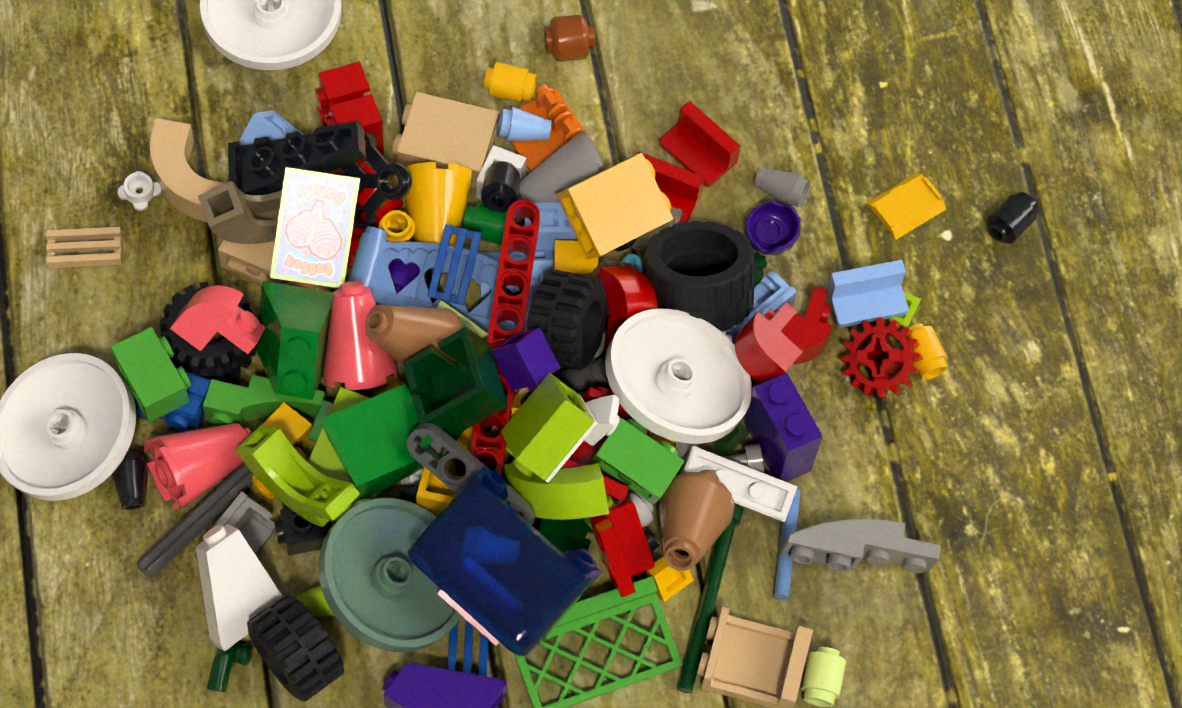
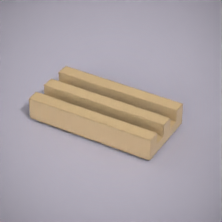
(84, 241)

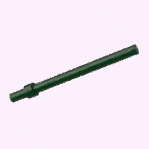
(707, 604)

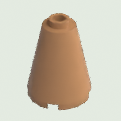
(410, 329)

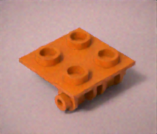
(563, 126)

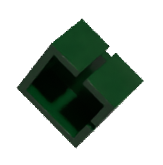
(463, 390)

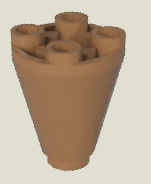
(693, 517)

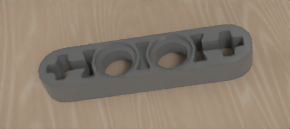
(455, 450)

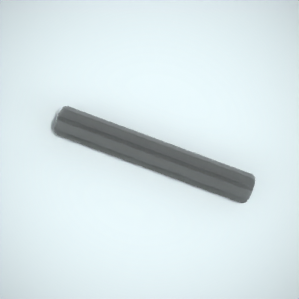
(195, 522)

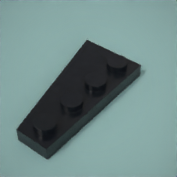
(262, 165)

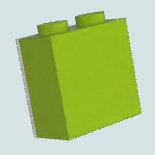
(548, 428)

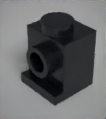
(299, 539)

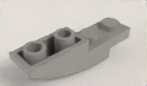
(847, 542)

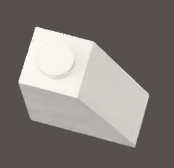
(232, 584)

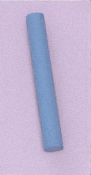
(785, 564)

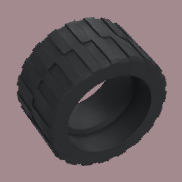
(702, 272)

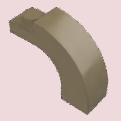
(241, 216)

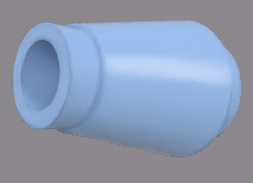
(522, 126)

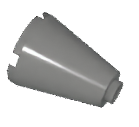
(563, 169)

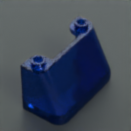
(501, 565)

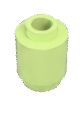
(823, 677)

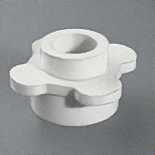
(137, 181)

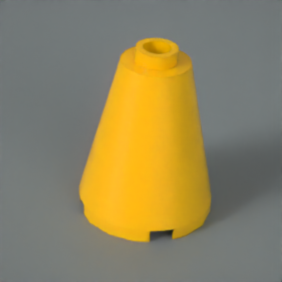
(437, 199)

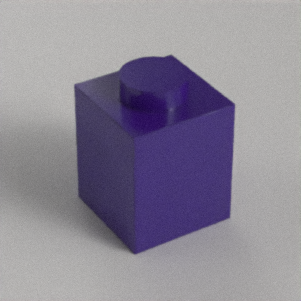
(525, 359)

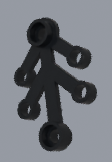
(381, 181)

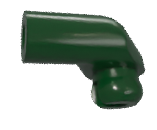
(223, 663)

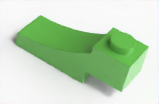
(233, 403)

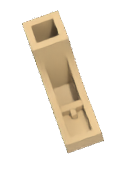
(170, 154)

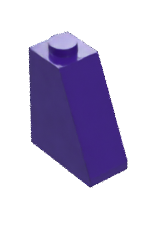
(441, 688)

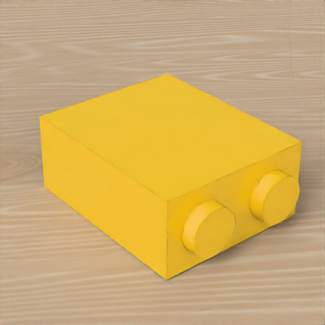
(615, 206)

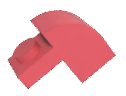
(215, 311)

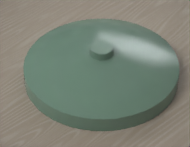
(375, 584)

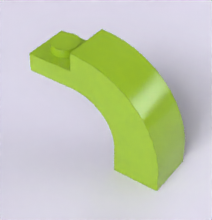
(293, 479)
(568, 495)

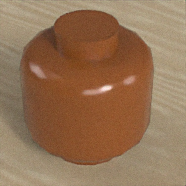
(569, 38)

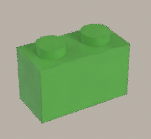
(151, 374)
(638, 460)

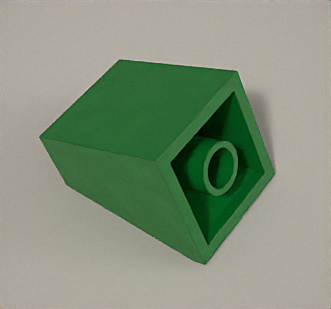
(294, 337)
(373, 440)

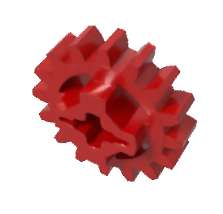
(866, 358)

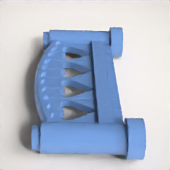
(372, 269)

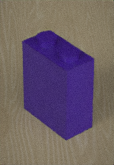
(783, 428)

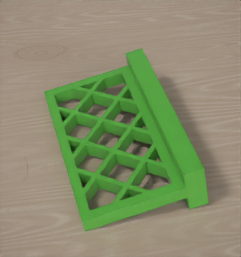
(592, 611)

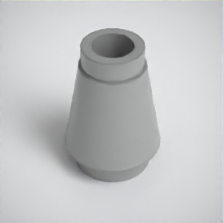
(783, 185)

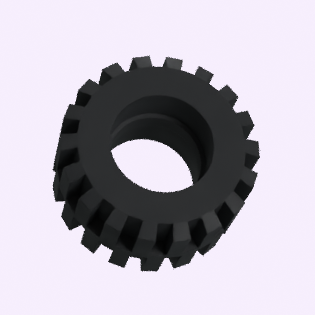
(571, 316)
(215, 359)
(295, 647)

